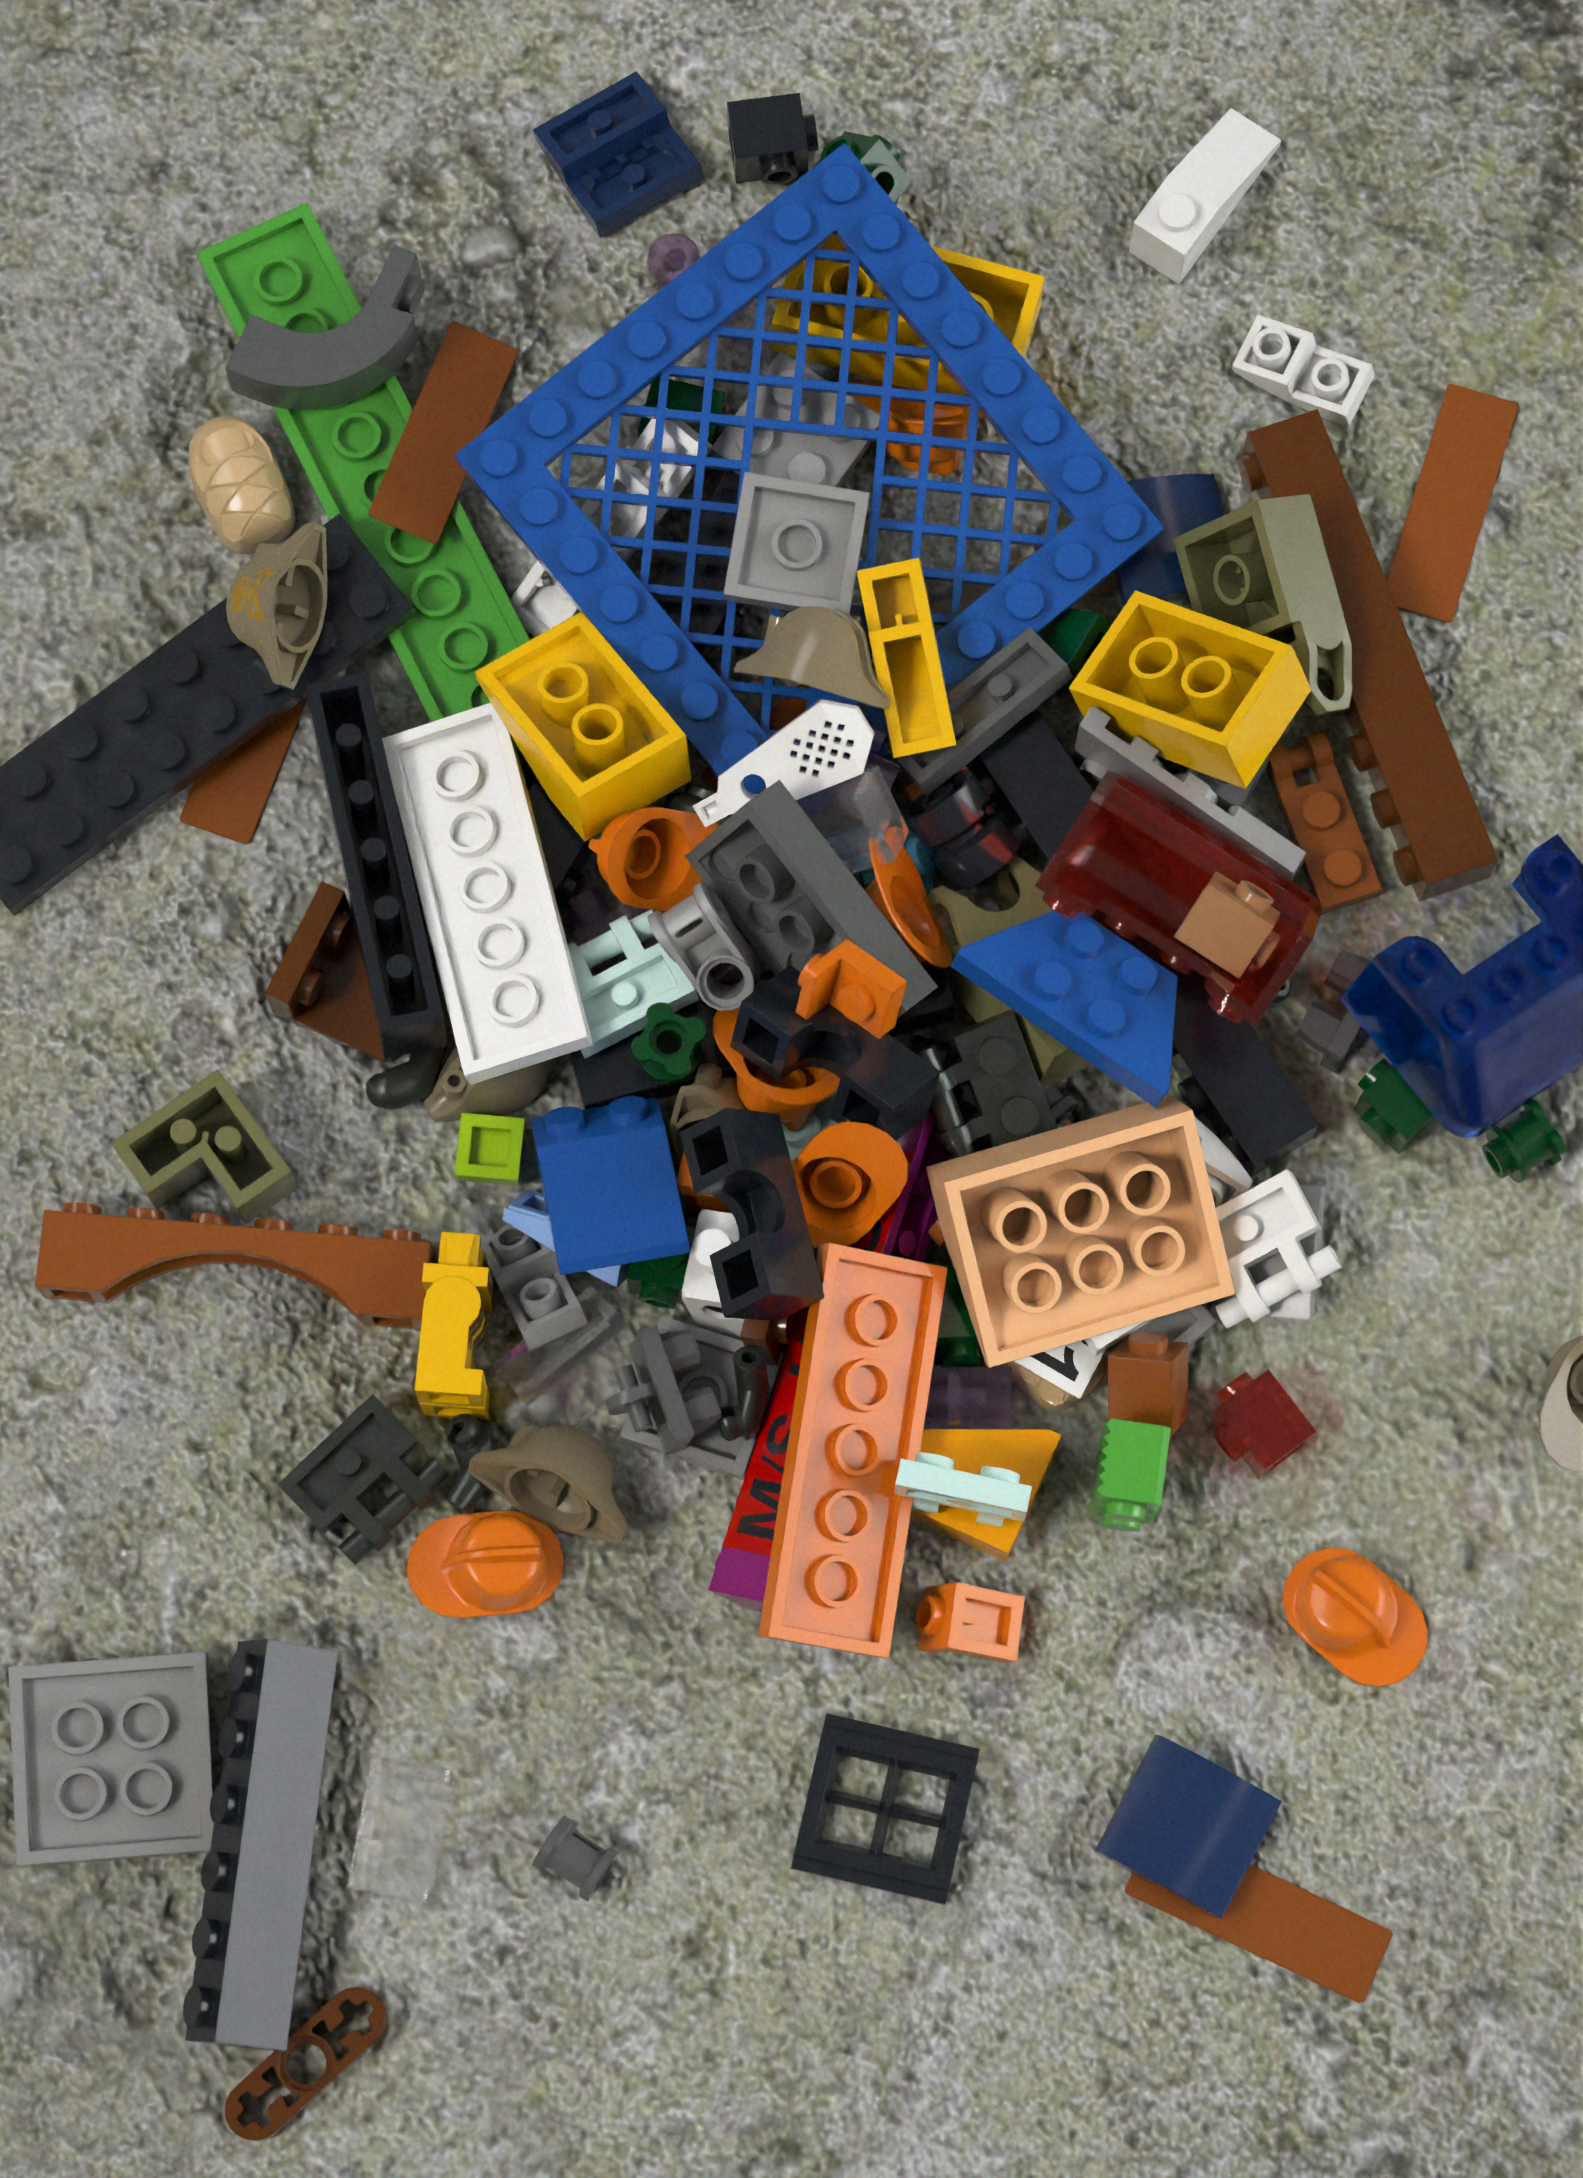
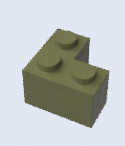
(204, 1135)

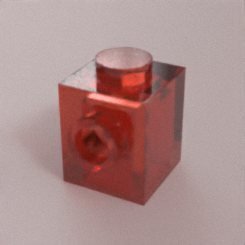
(1259, 1423)

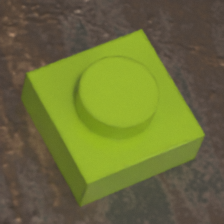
(490, 1149)

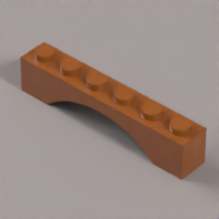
(106, 1255)

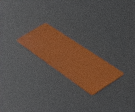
(446, 417)
(1450, 502)
(235, 790)
(1287, 1929)

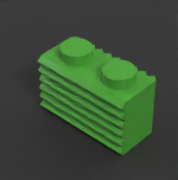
(1129, 1474)

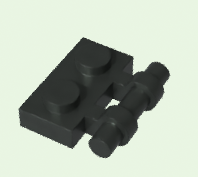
(1001, 1082)
(350, 1465)

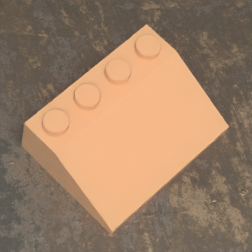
(1082, 1229)

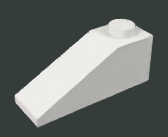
(1201, 195)

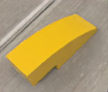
(906, 657)

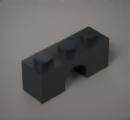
(878, 1077)
(749, 1168)

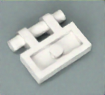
(1259, 1225)

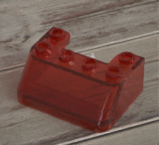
(1146, 871)

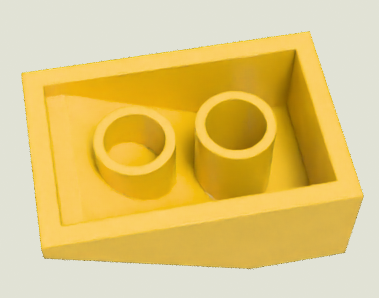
(586, 725)

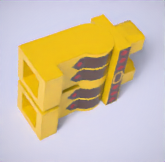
(454, 1329)

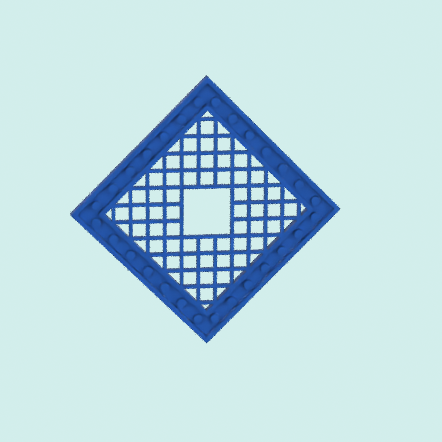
(826, 202)

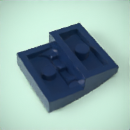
(618, 154)
(1180, 506)
(1188, 1826)

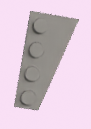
(1102, 751)

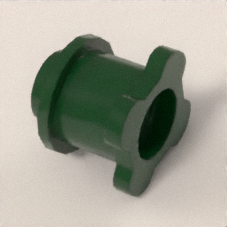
(669, 1027)
(1523, 1144)

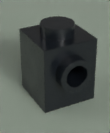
(770, 138)

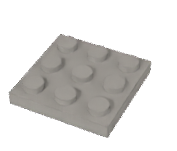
(111, 1759)

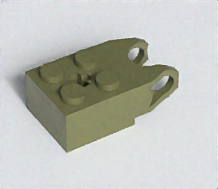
(1273, 577)
(971, 923)

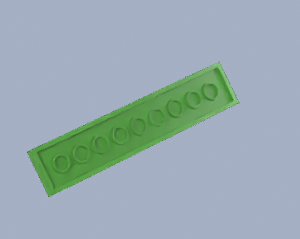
(462, 611)

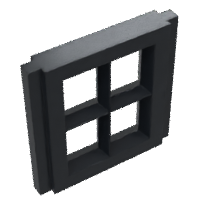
(872, 1866)

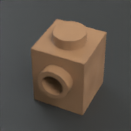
(1231, 925)

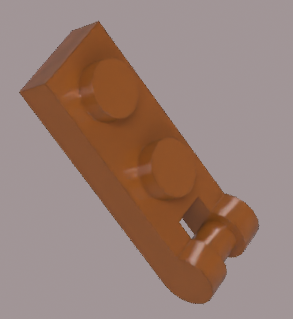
(1323, 824)

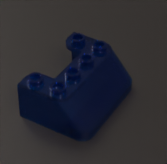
(1501, 1030)

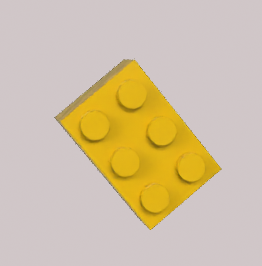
(1193, 687)

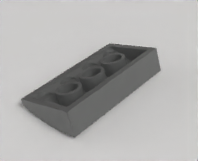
(796, 892)

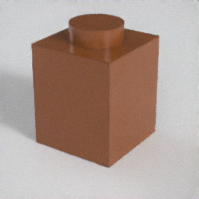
(1149, 1380)

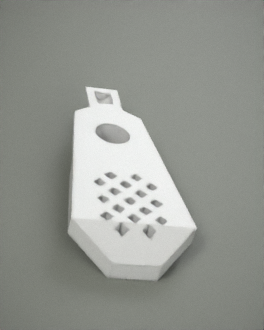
(775, 762)

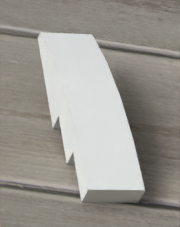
(539, 598)

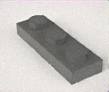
(989, 706)

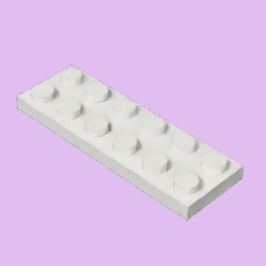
(486, 894)

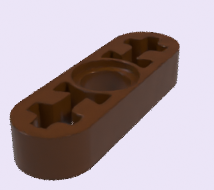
(258, 2087)

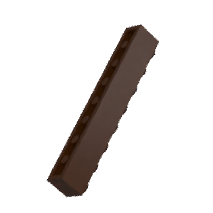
(1391, 708)

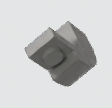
(338, 364)

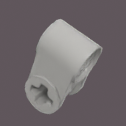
(702, 935)

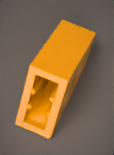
(1016, 1450)

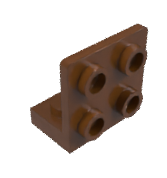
(324, 977)

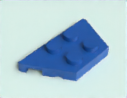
(1085, 993)

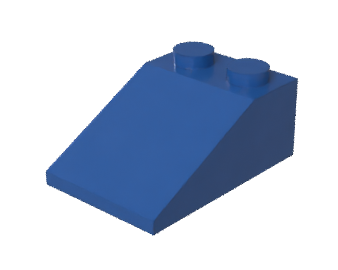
(609, 1185)

